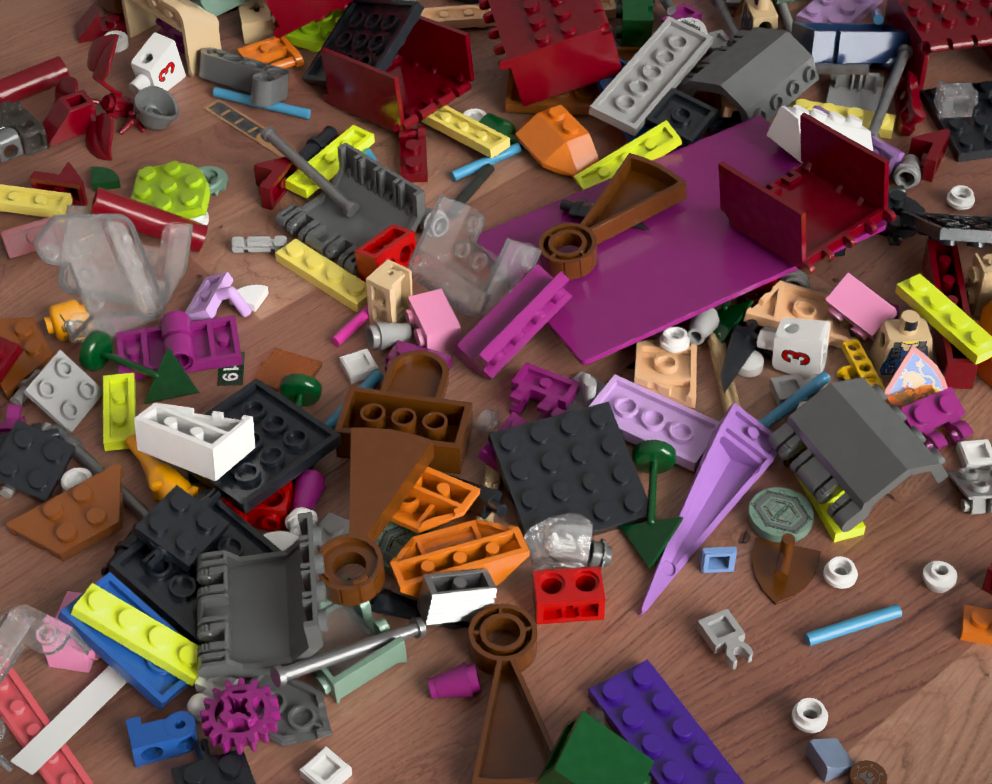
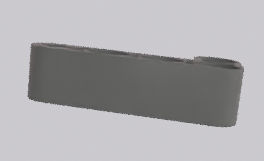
(264, 81)

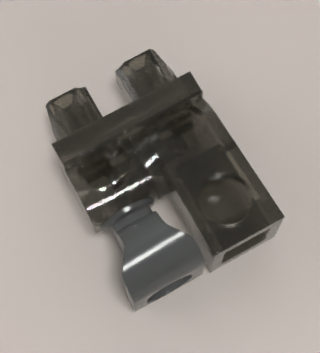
(20, 129)

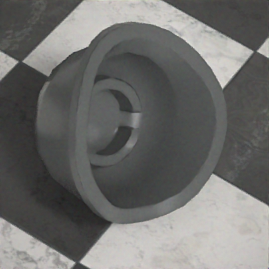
(155, 107)

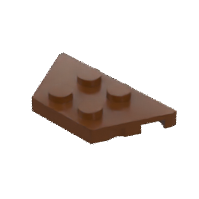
(35, 354)
(75, 516)

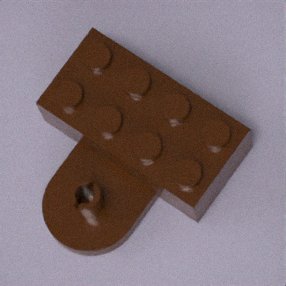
(415, 404)

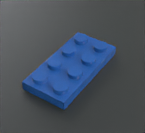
(147, 678)

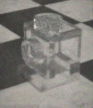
(955, 99)

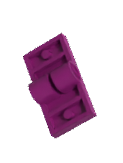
(195, 344)

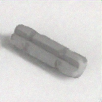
(258, 244)

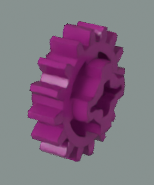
(240, 715)

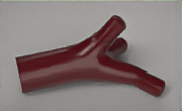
(132, 121)

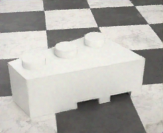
(194, 440)

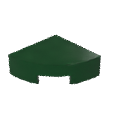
(104, 178)

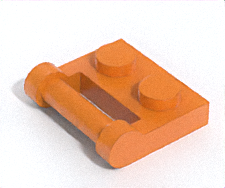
(273, 50)

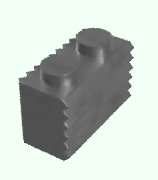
(455, 595)

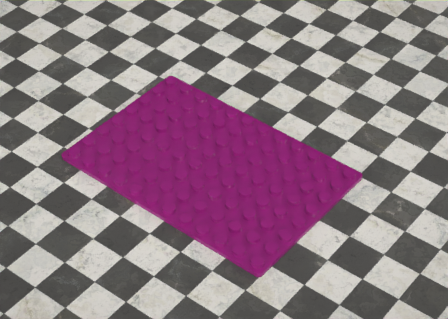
(678, 265)

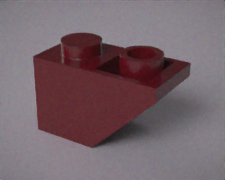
(69, 117)

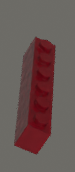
(943, 269)

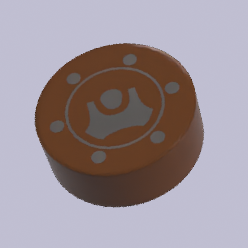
(867, 773)

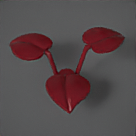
(100, 132)

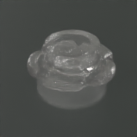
(487, 422)

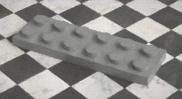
(650, 75)

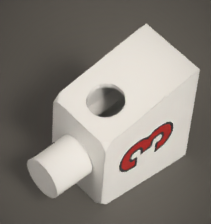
(157, 64)
(797, 346)

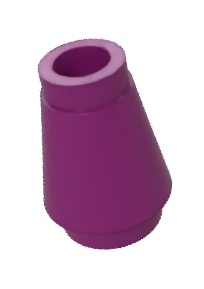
(308, 489)
(455, 682)

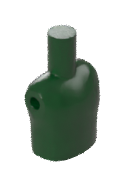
(501, 125)

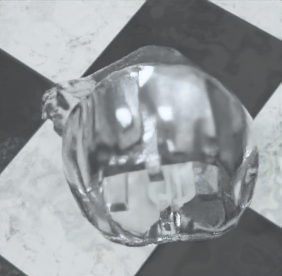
(560, 542)

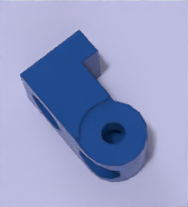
(161, 738)

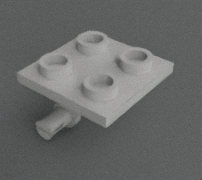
(60, 391)

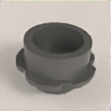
(599, 554)

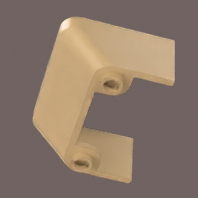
(196, 24)

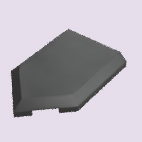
(301, 712)

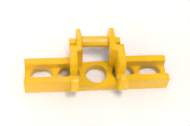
(857, 367)

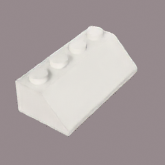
(786, 128)

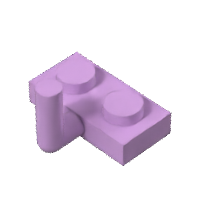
(210, 295)

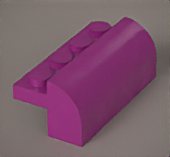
(513, 322)

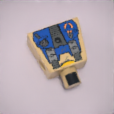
(758, 14)
(895, 340)

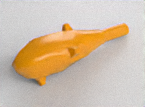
(159, 476)

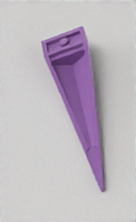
(729, 467)

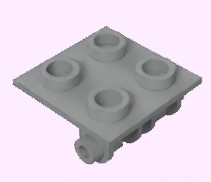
(856, 92)
(976, 487)

